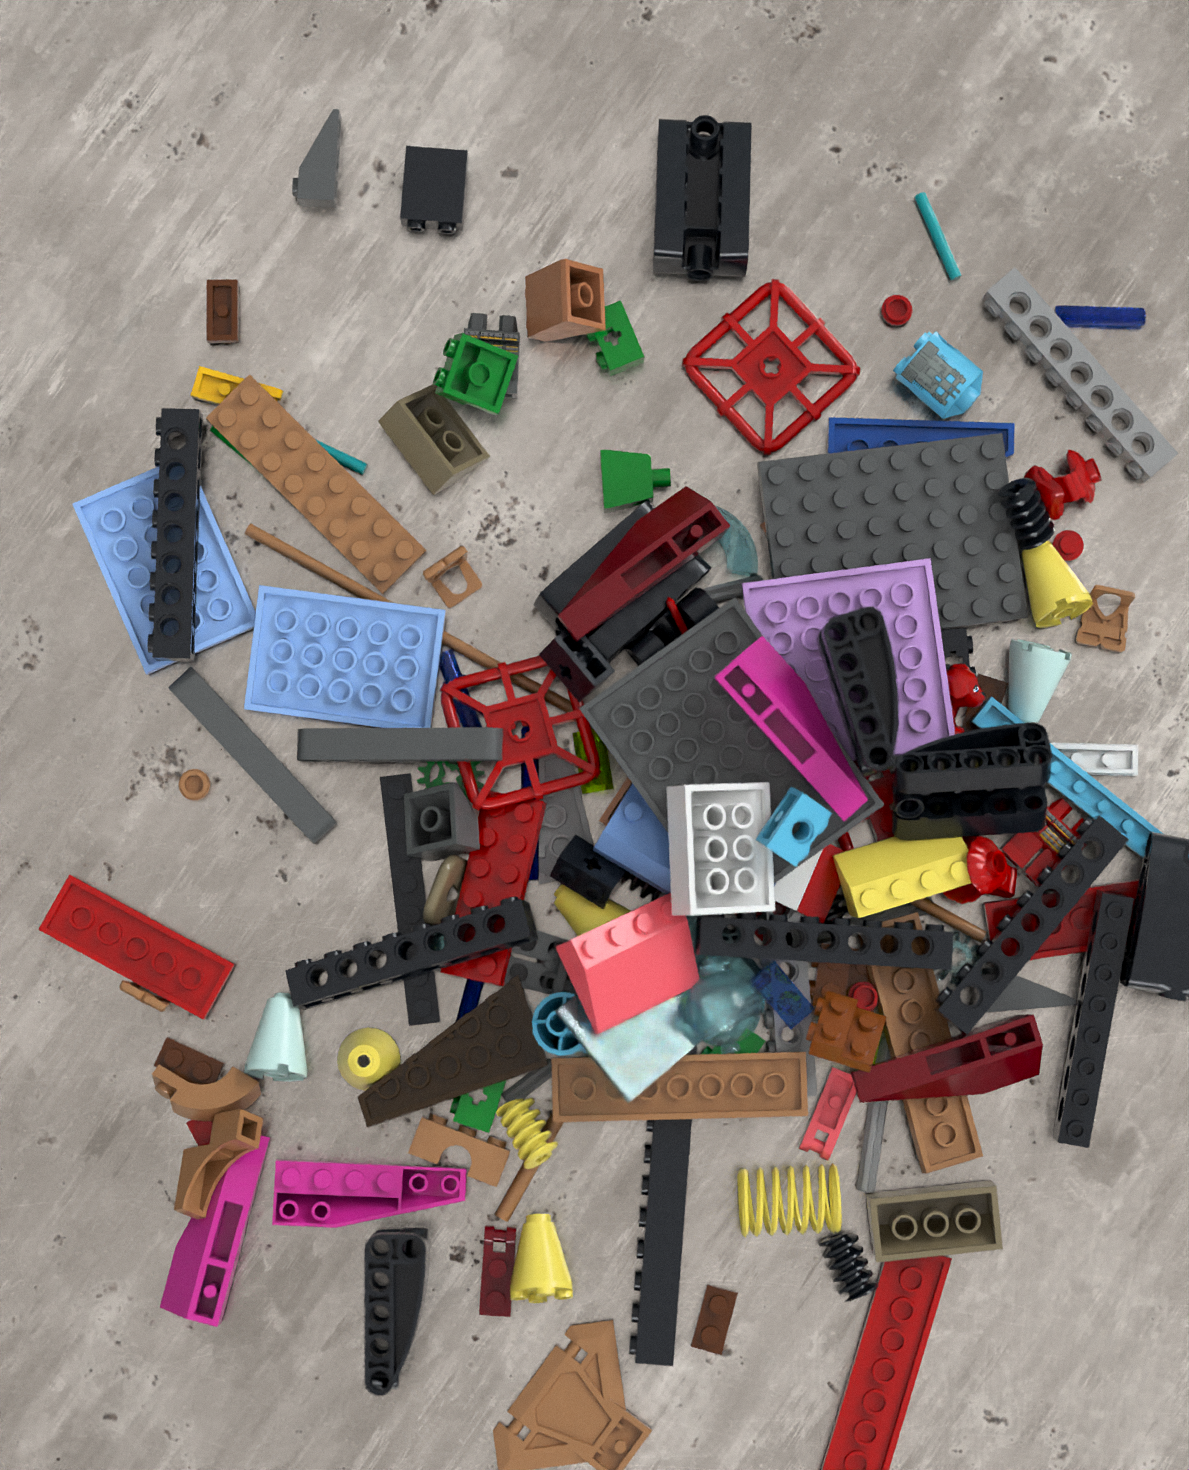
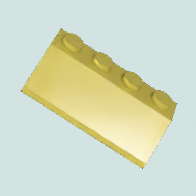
(900, 872)

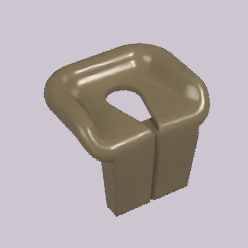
(449, 874)

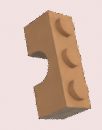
(487, 1157)

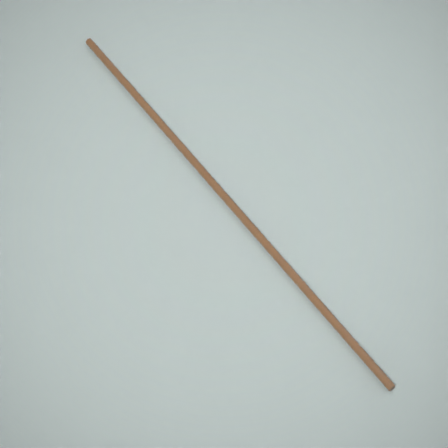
(521, 680)

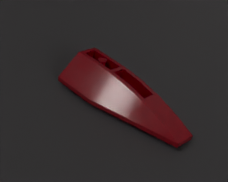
(644, 557)

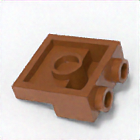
(835, 977)
(845, 1032)

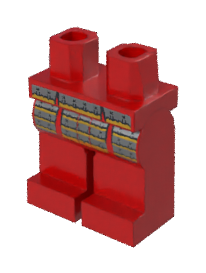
(1051, 838)

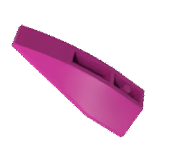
(792, 721)
(358, 1192)
(211, 1246)

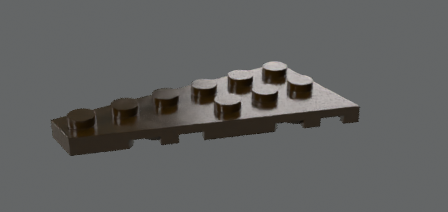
(471, 1054)

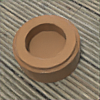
(194, 784)

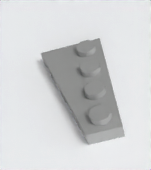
(562, 816)

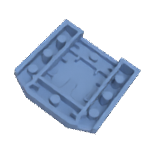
(637, 842)

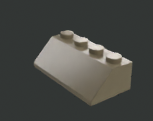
(934, 1221)

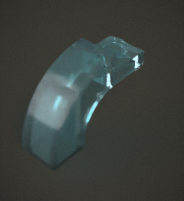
(738, 547)

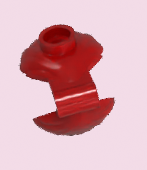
(1067, 487)
(987, 874)

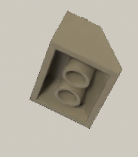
(433, 438)

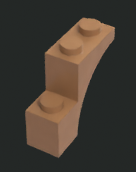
(203, 1166)

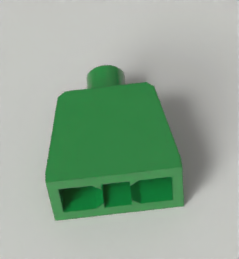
(629, 479)

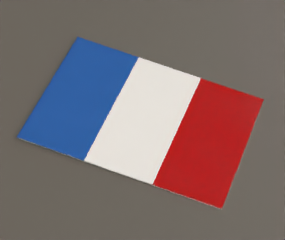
(811, 885)

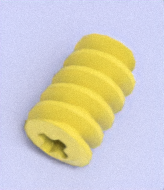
(526, 1132)

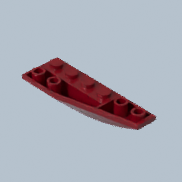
(958, 1065)

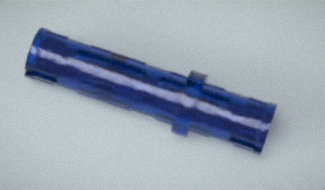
(450, 670)

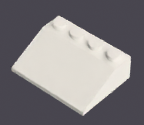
(715, 851)

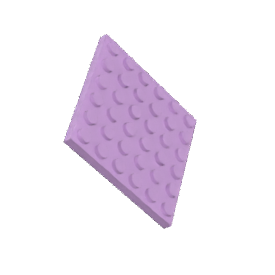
(797, 608)

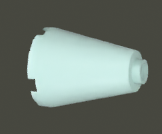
(1033, 677)
(278, 1043)

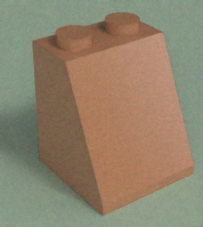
(564, 301)

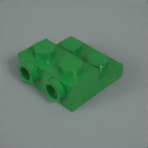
(475, 373)

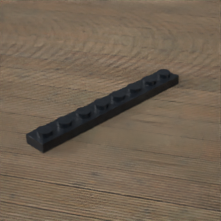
(408, 896)

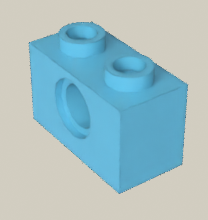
(778, 830)

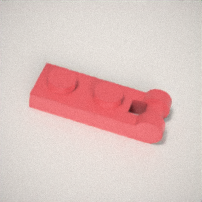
(829, 1113)

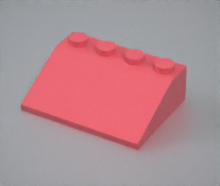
(631, 963)

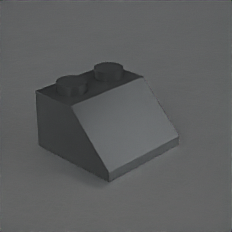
(440, 823)

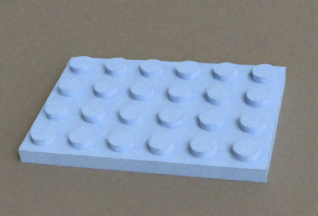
(121, 539)
(344, 659)

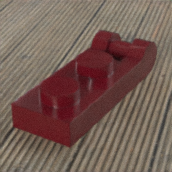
(497, 1272)

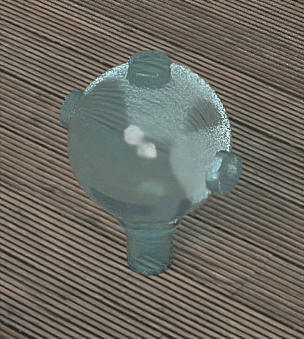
(722, 1005)

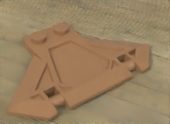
(573, 1409)

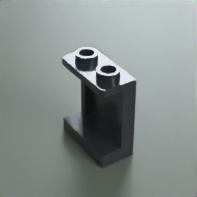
(434, 189)

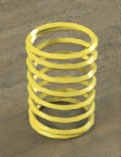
(746, 1209)

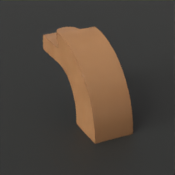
(201, 1102)

